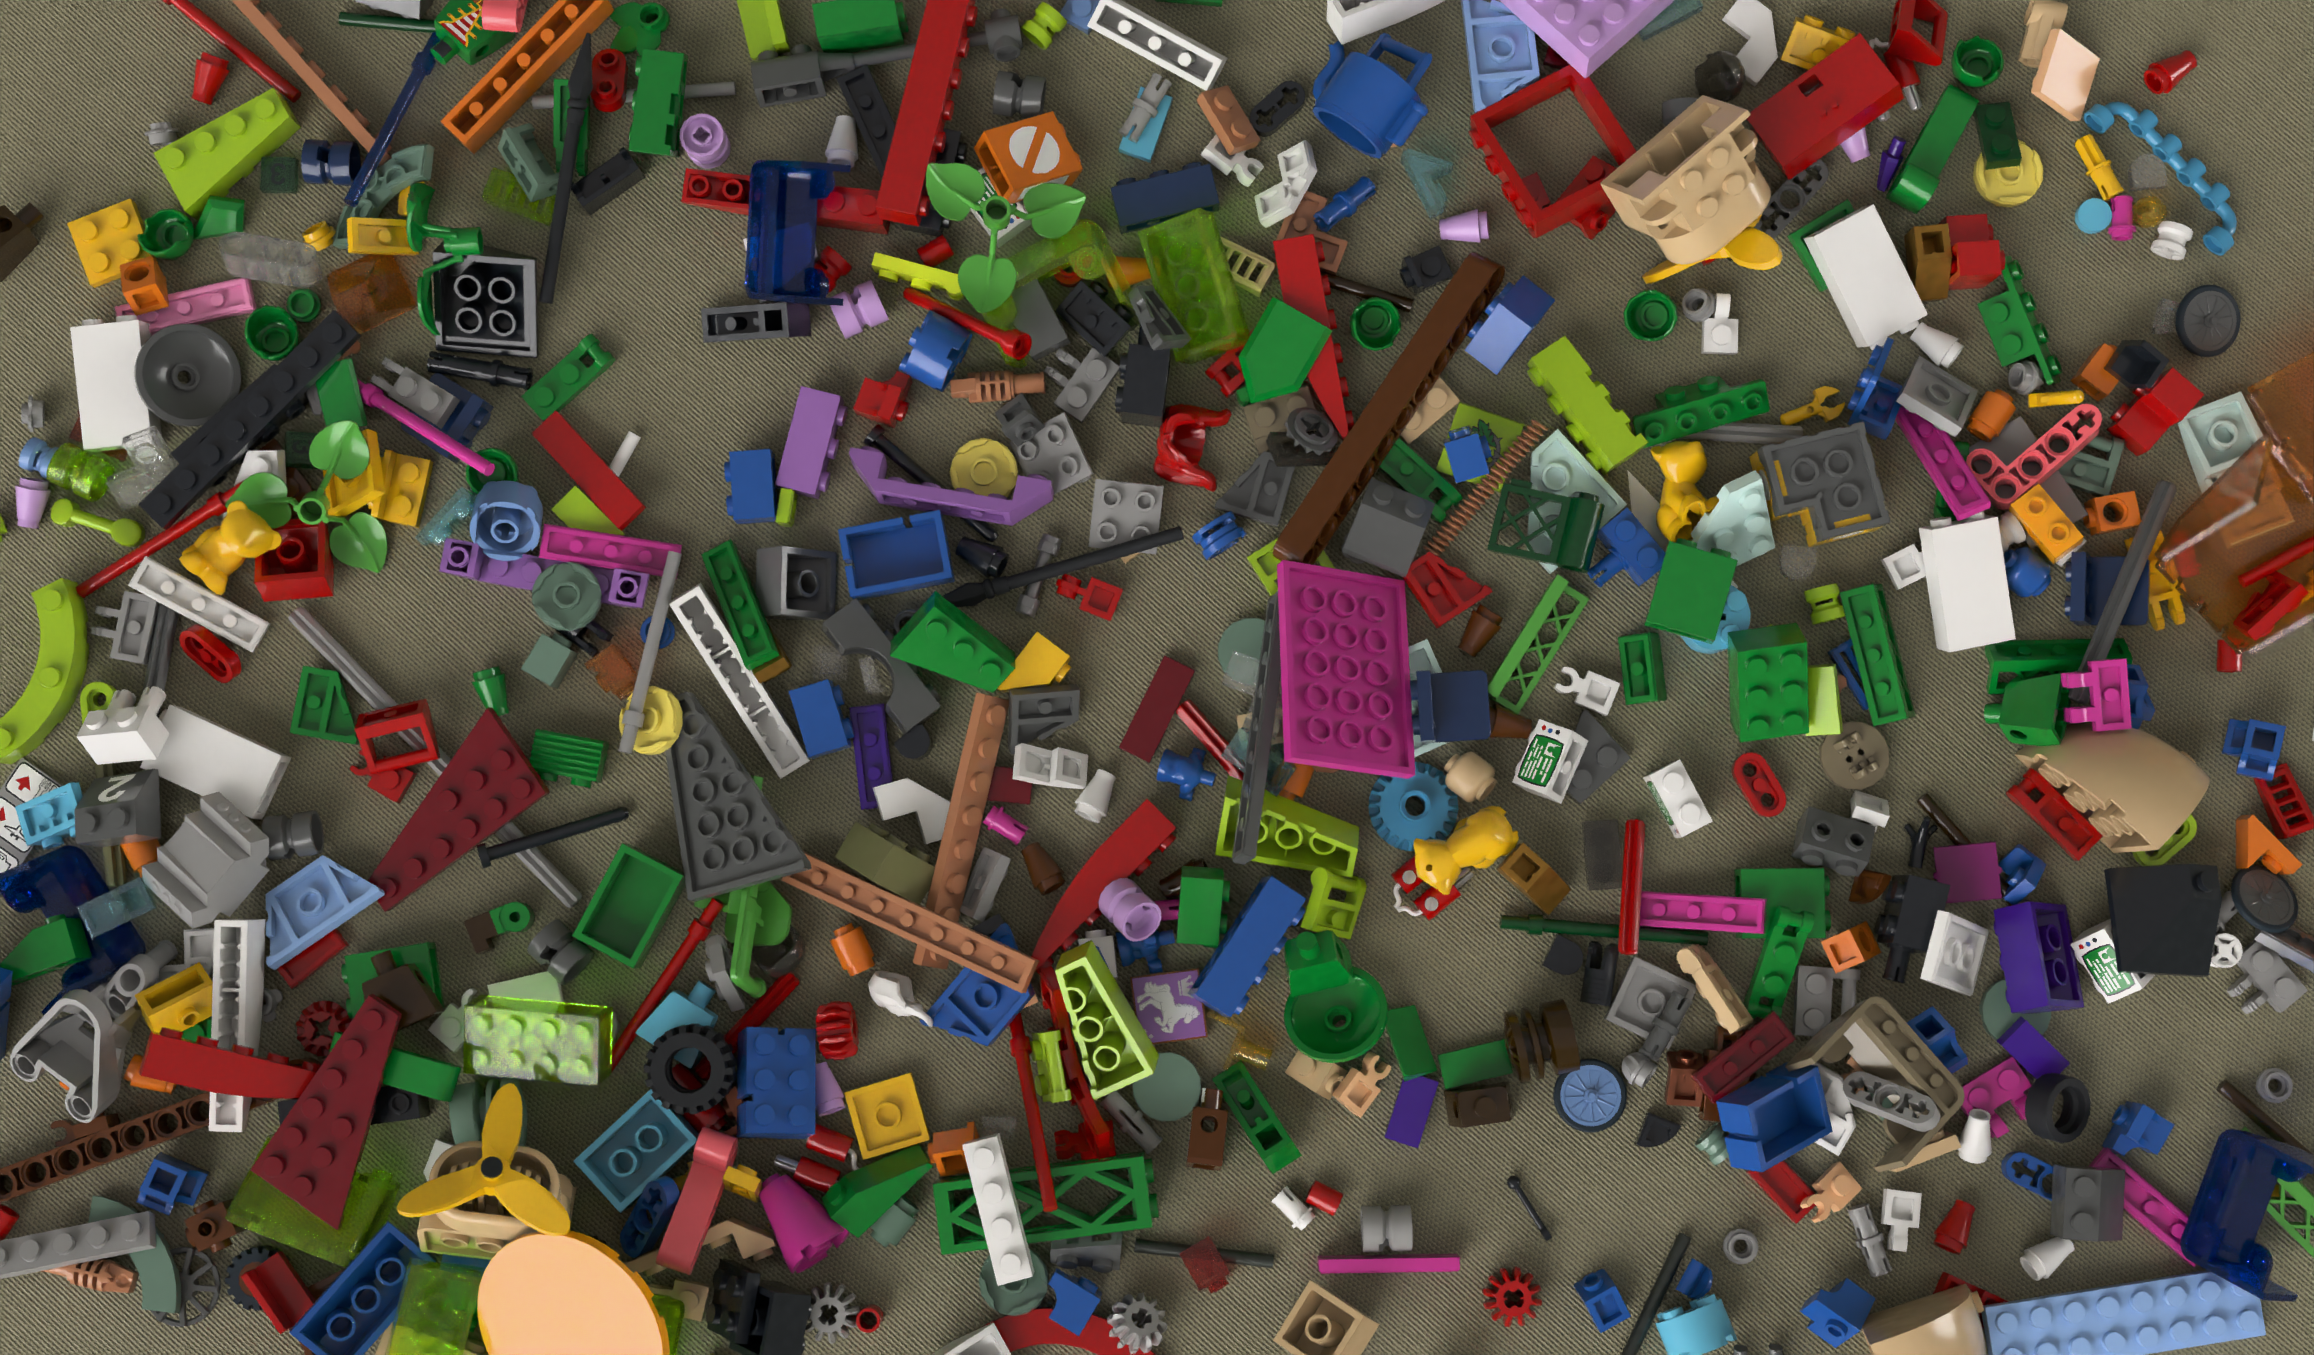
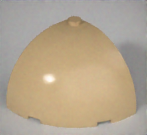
(2127, 777)
(1929, 1326)

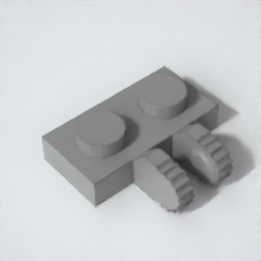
(1085, 385)
(133, 628)
(719, 971)
(2270, 976)

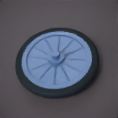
(1591, 1096)

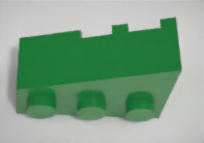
(658, 103)
(953, 645)

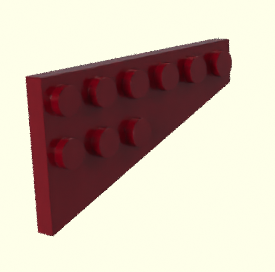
(471, 801)
(327, 1128)

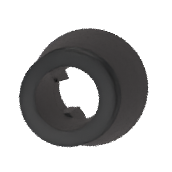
(984, 557)

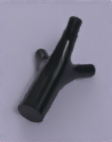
(1919, 841)

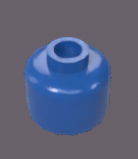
(2026, 572)

